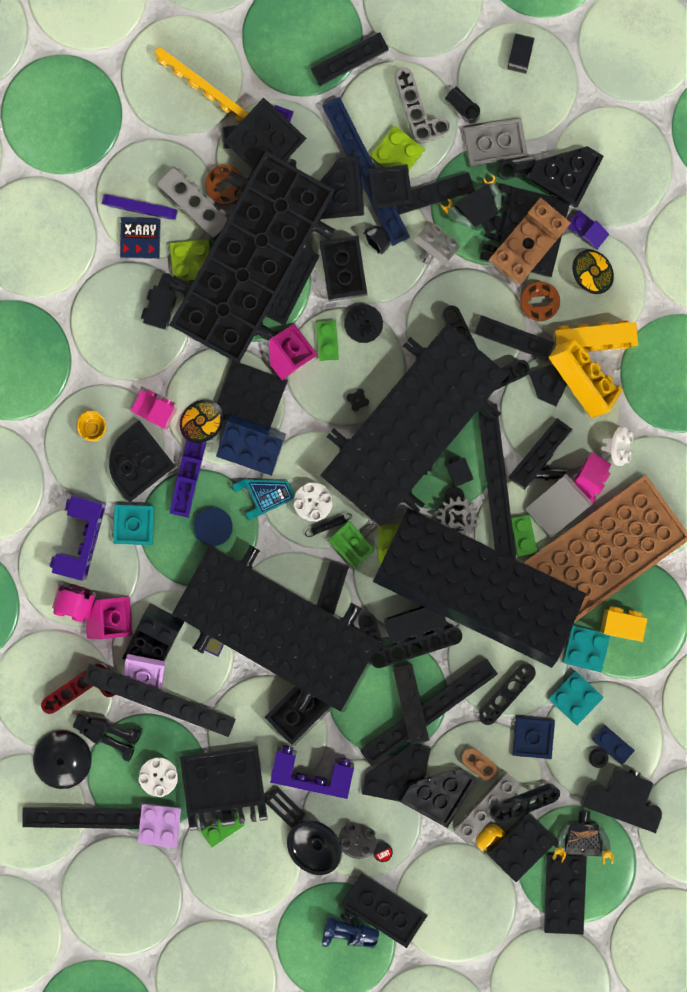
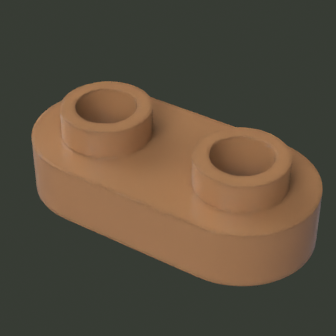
(479, 763)

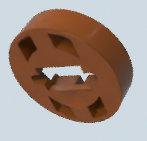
(220, 176)
(540, 310)

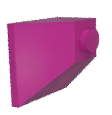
(289, 351)
(109, 619)

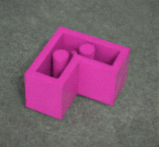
(154, 410)
(592, 475)

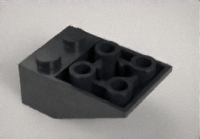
(154, 634)

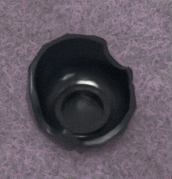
(377, 238)

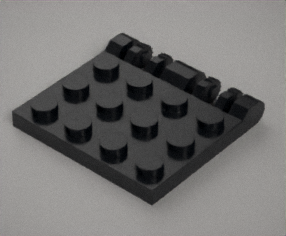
(519, 205)
(223, 783)

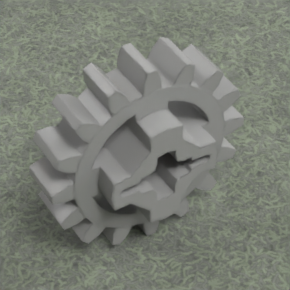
(464, 511)

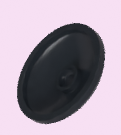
(72, 750)
(311, 854)

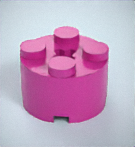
(73, 601)

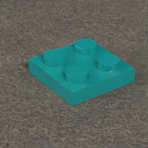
(133, 525)
(586, 648)
(575, 697)

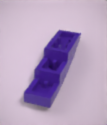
(187, 479)

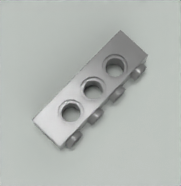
(168, 185)
(478, 816)

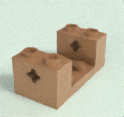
(540, 225)

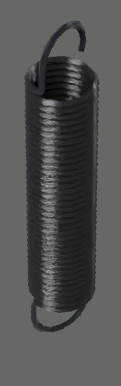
(328, 525)

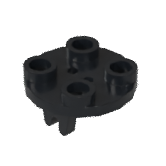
(359, 315)

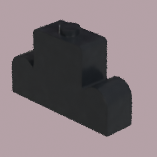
(624, 799)

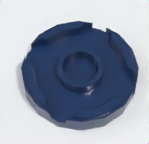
(213, 526)

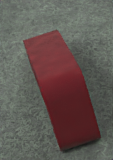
(76, 691)

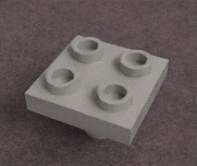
(436, 244)

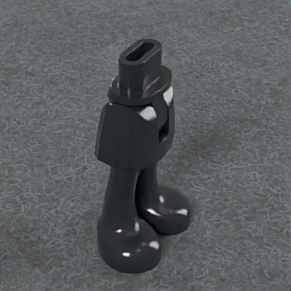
(96, 728)

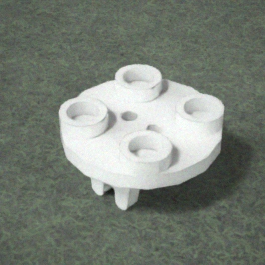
(619, 446)
(308, 510)
(152, 784)

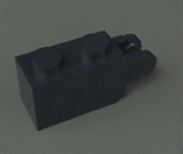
(160, 304)

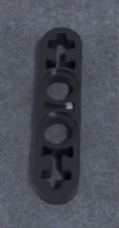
(504, 691)
(504, 810)

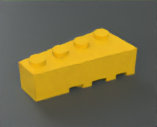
(599, 337)

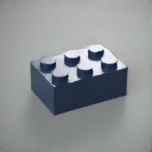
(251, 445)

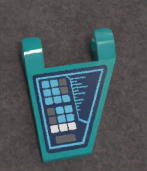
(266, 494)

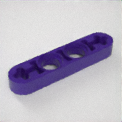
(139, 207)

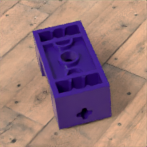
(75, 566)
(338, 785)

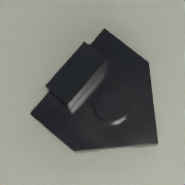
(548, 384)

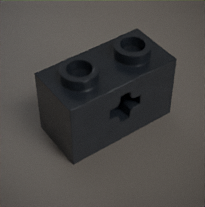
(459, 471)

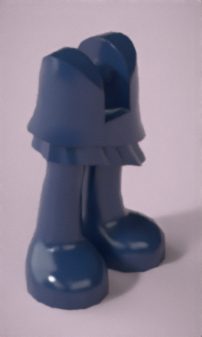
(355, 935)

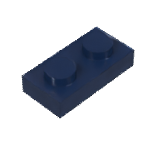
(613, 744)

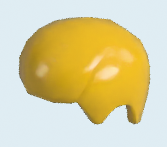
(91, 426)
(489, 836)

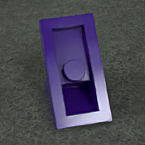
(588, 230)

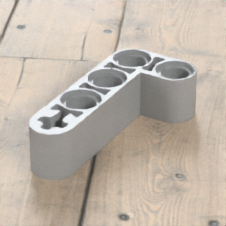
(416, 105)

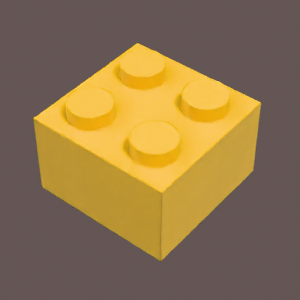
(623, 625)

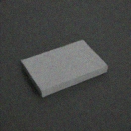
(495, 142)
(558, 505)

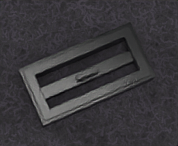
(290, 802)

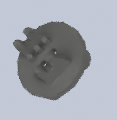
(365, 844)

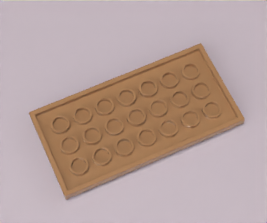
(613, 544)

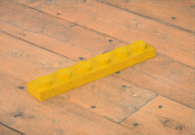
(196, 82)

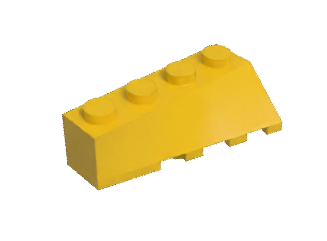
(585, 378)

